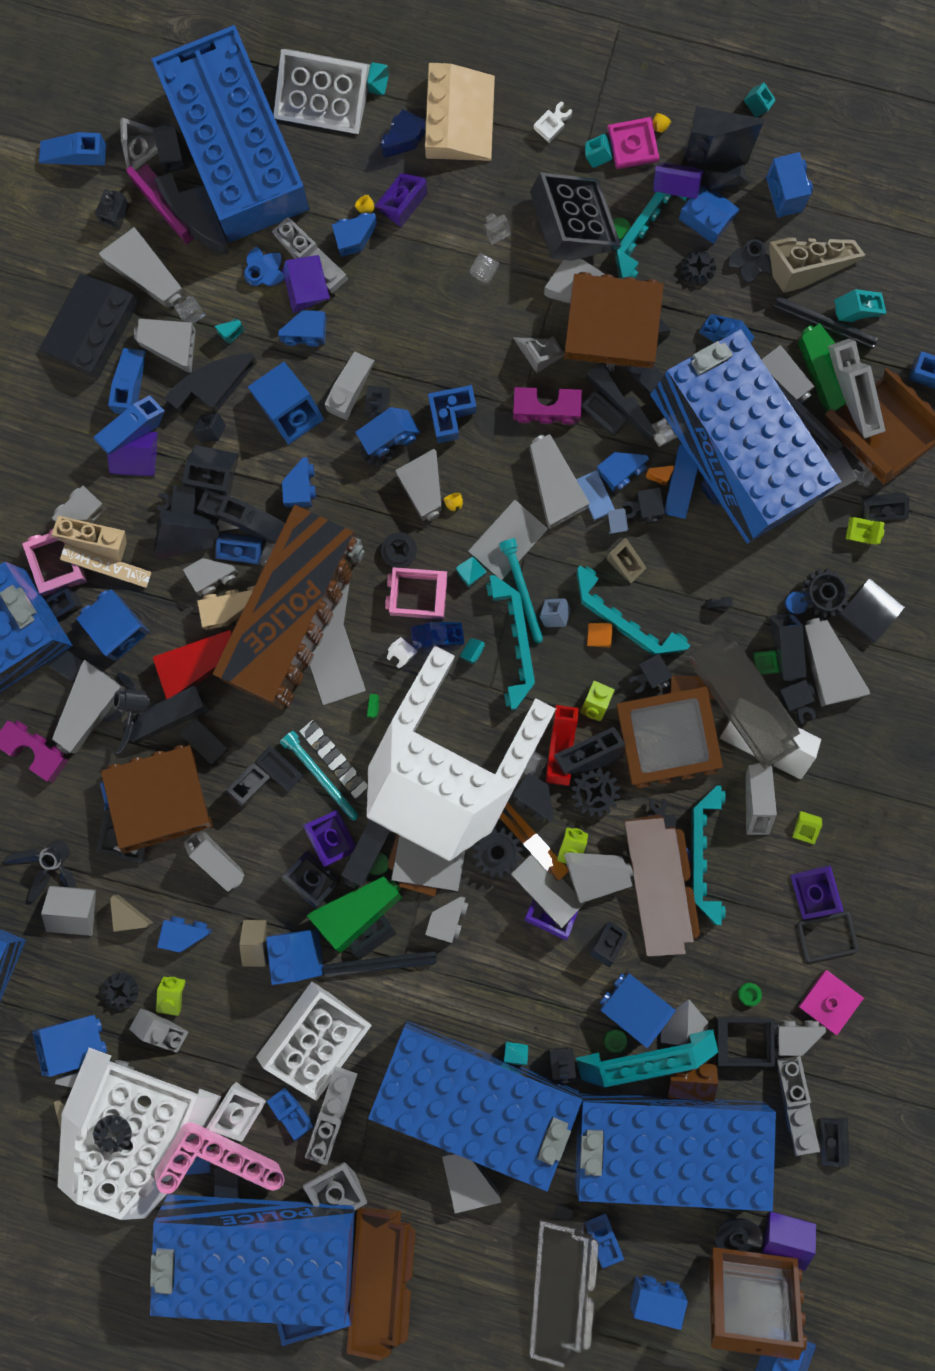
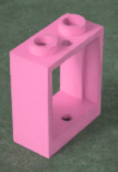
(393, 582)
(52, 586)

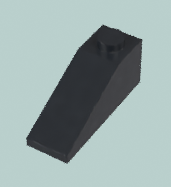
(592, 752)

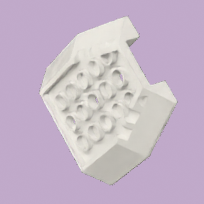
(114, 1090)

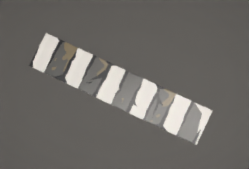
(334, 759)

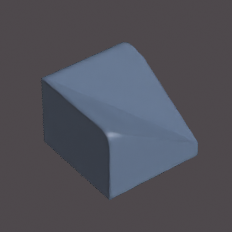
(617, 521)
(555, 612)

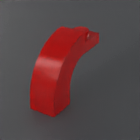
(561, 738)

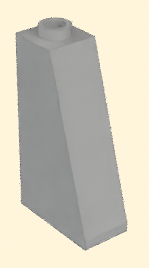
(140, 265)
(561, 282)
(556, 483)
(831, 666)
(85, 707)

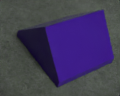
(677, 180)
(402, 198)
(305, 282)
(135, 458)
(330, 838)
(816, 892)
(537, 916)
(790, 1238)

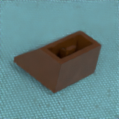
(694, 1083)

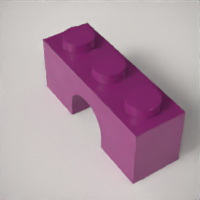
(529, 408)
(47, 760)

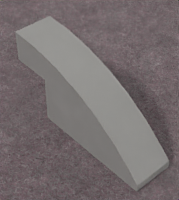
(857, 387)

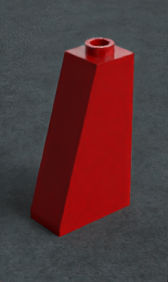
(190, 664)

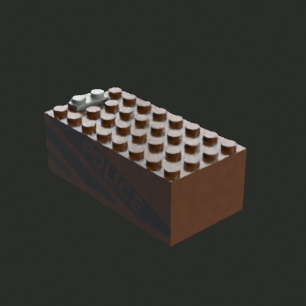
(289, 608)

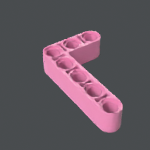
(217, 1156)

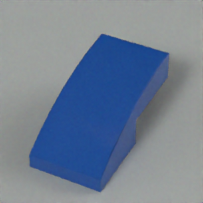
(290, 1113)
(609, 1250)

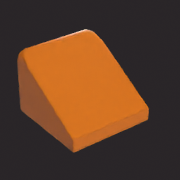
(660, 474)
(599, 634)

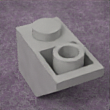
(80, 506)
(208, 574)
(444, 920)
(158, 1030)
(797, 1039)

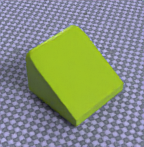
(807, 827)

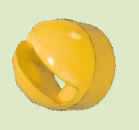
(660, 122)
(365, 204)
(453, 500)

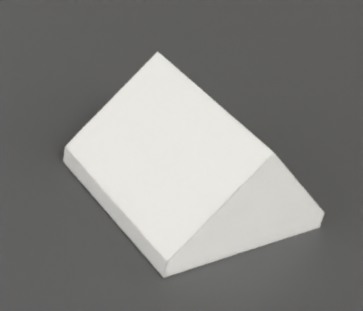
(236, 1113)

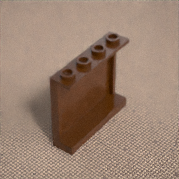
(614, 320)
(907, 432)
(155, 798)

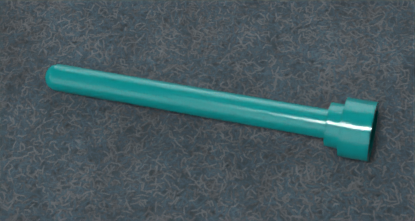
(509, 548)
(292, 743)

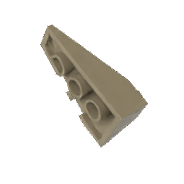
(803, 263)

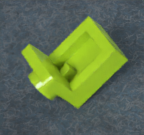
(865, 531)
(597, 701)
(573, 842)
(170, 995)

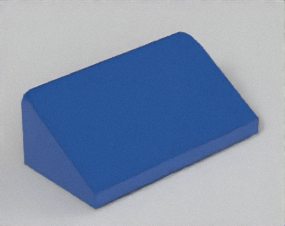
(239, 548)

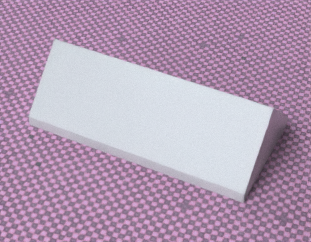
(795, 764)

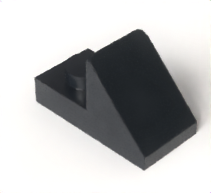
(247, 784)
(608, 944)

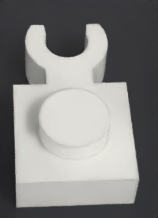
(551, 124)

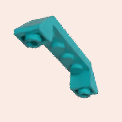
(625, 264)
(586, 581)
(502, 591)
(712, 800)
(648, 1064)

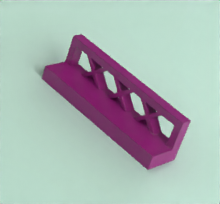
(145, 182)

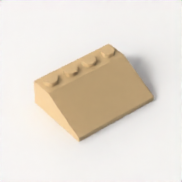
(459, 113)

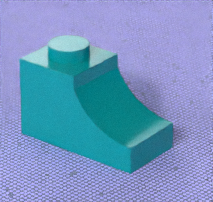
(859, 305)

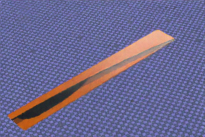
(533, 842)

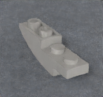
(301, 246)
(797, 1105)
(331, 1115)

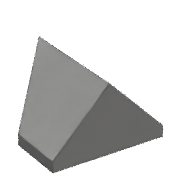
(137, 143)
(540, 351)
(683, 1023)

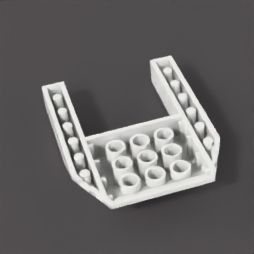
(434, 792)

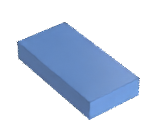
(596, 494)

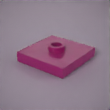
(633, 143)
(830, 1002)

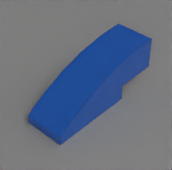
(681, 484)

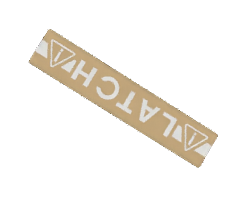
(105, 565)

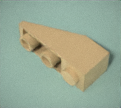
(91, 537)
(223, 610)

